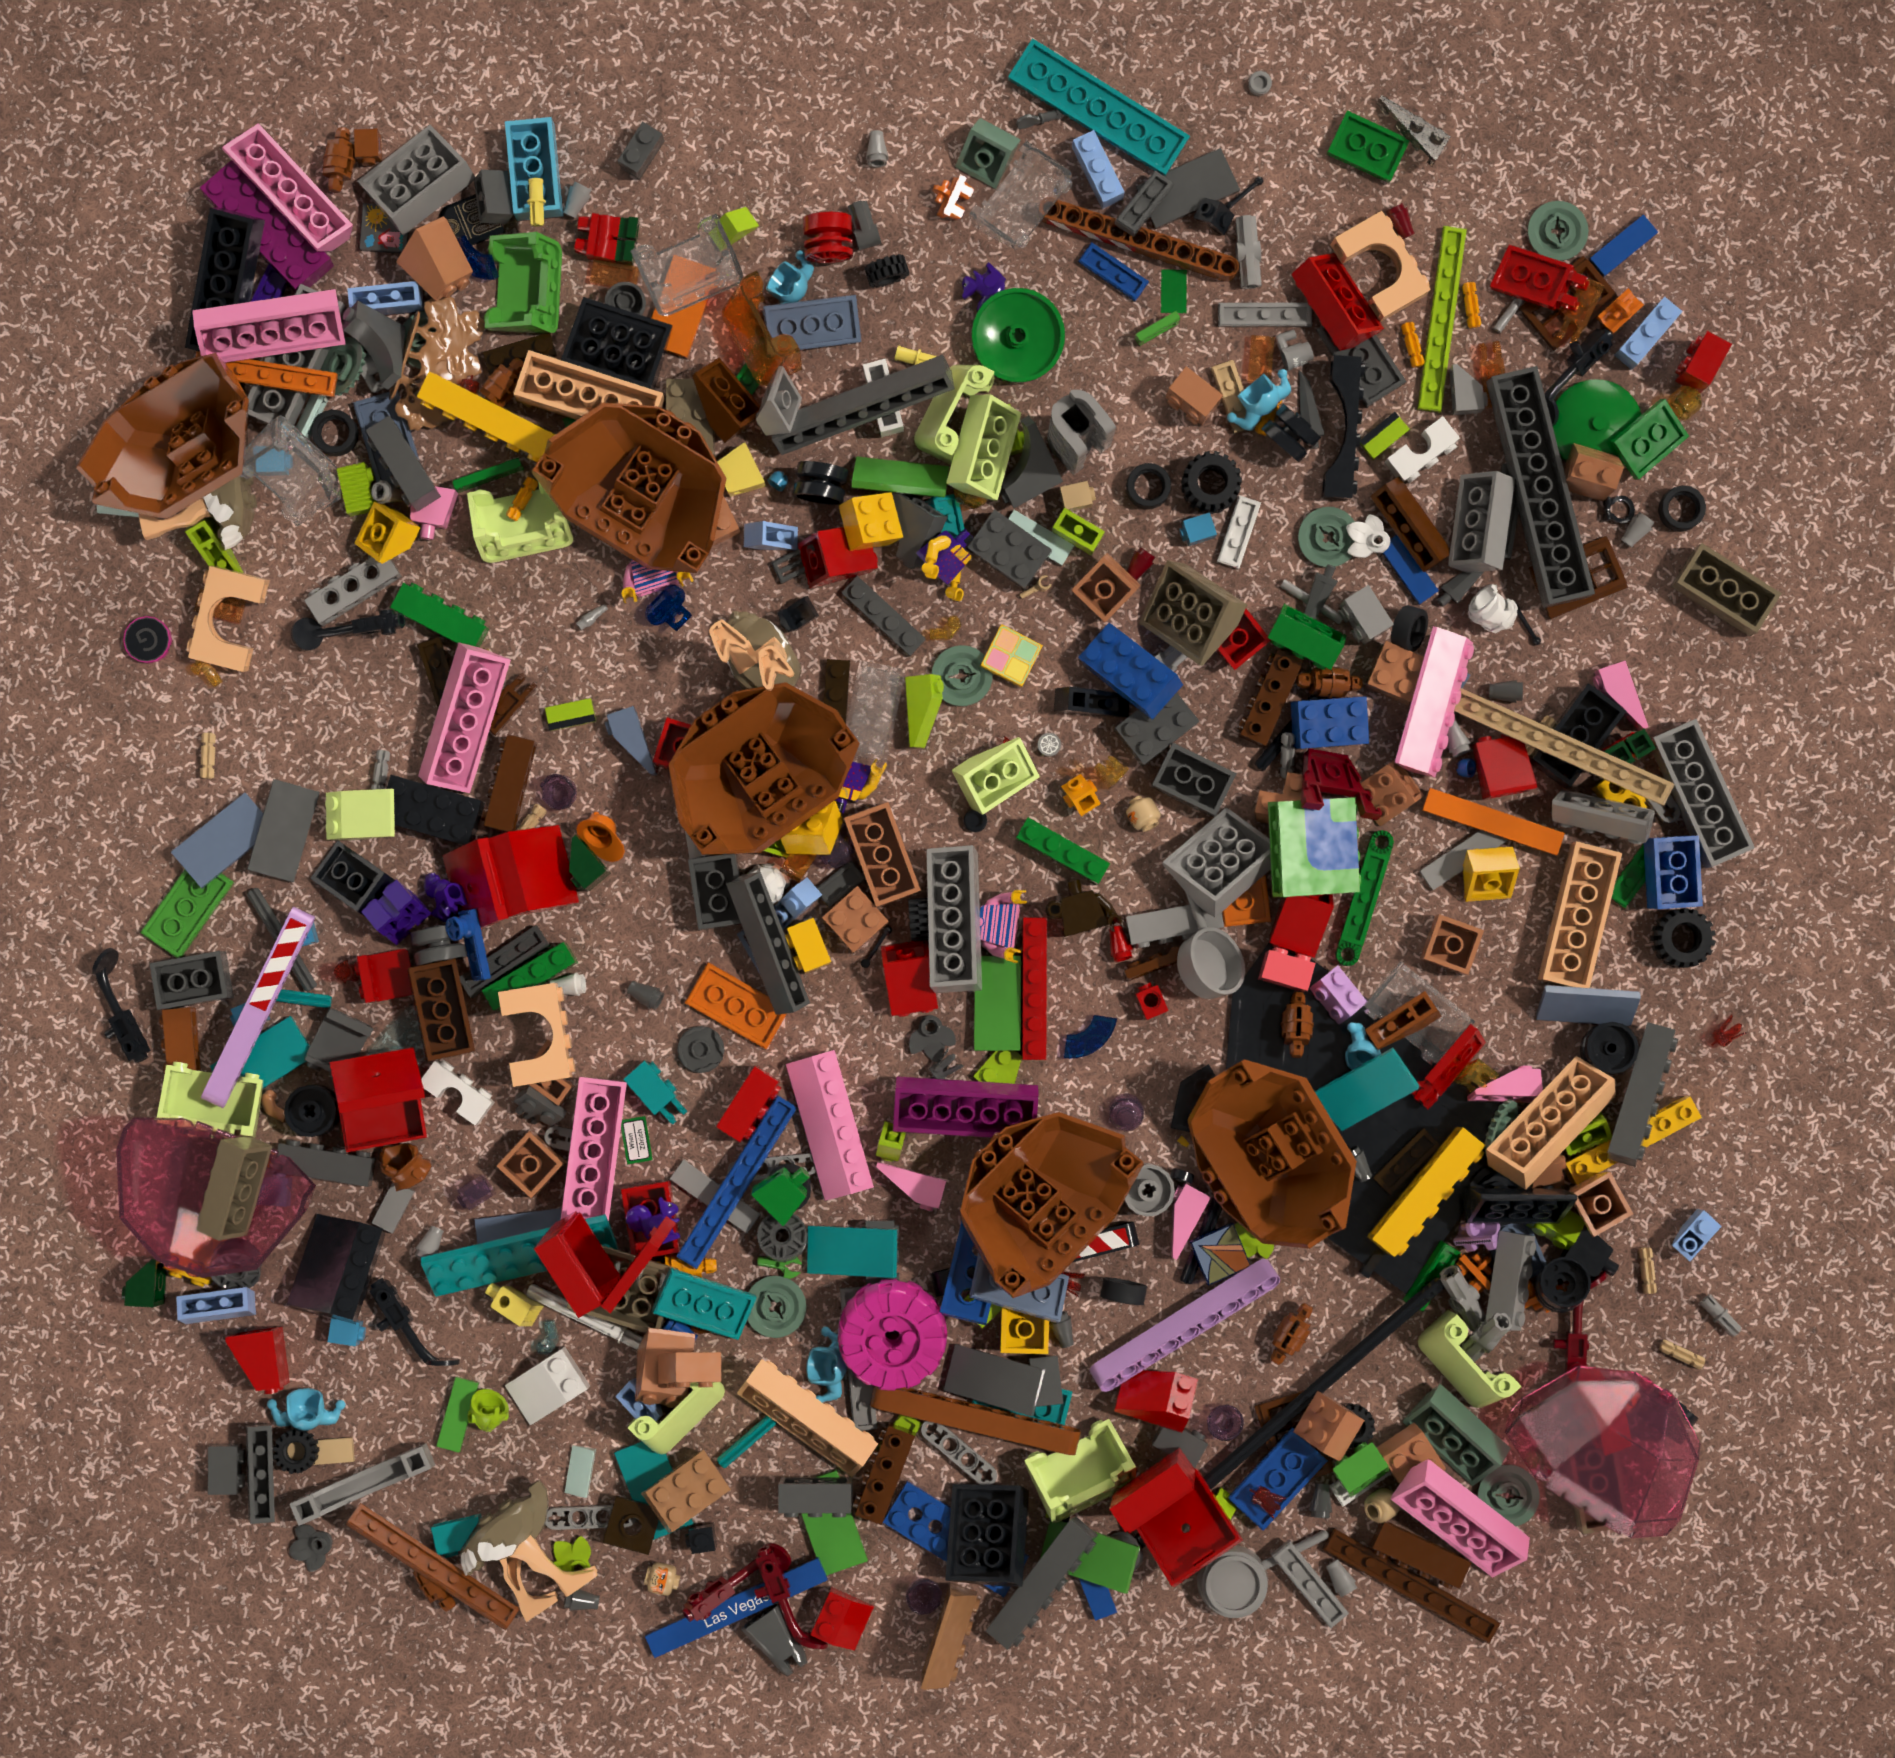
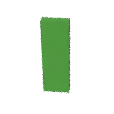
(456, 1415)

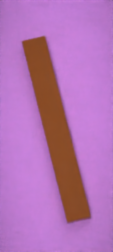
(432, 1566)

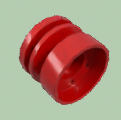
(828, 237)

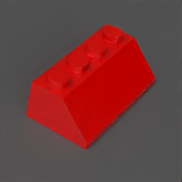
(1336, 301)

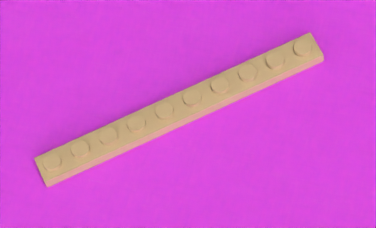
(1564, 747)

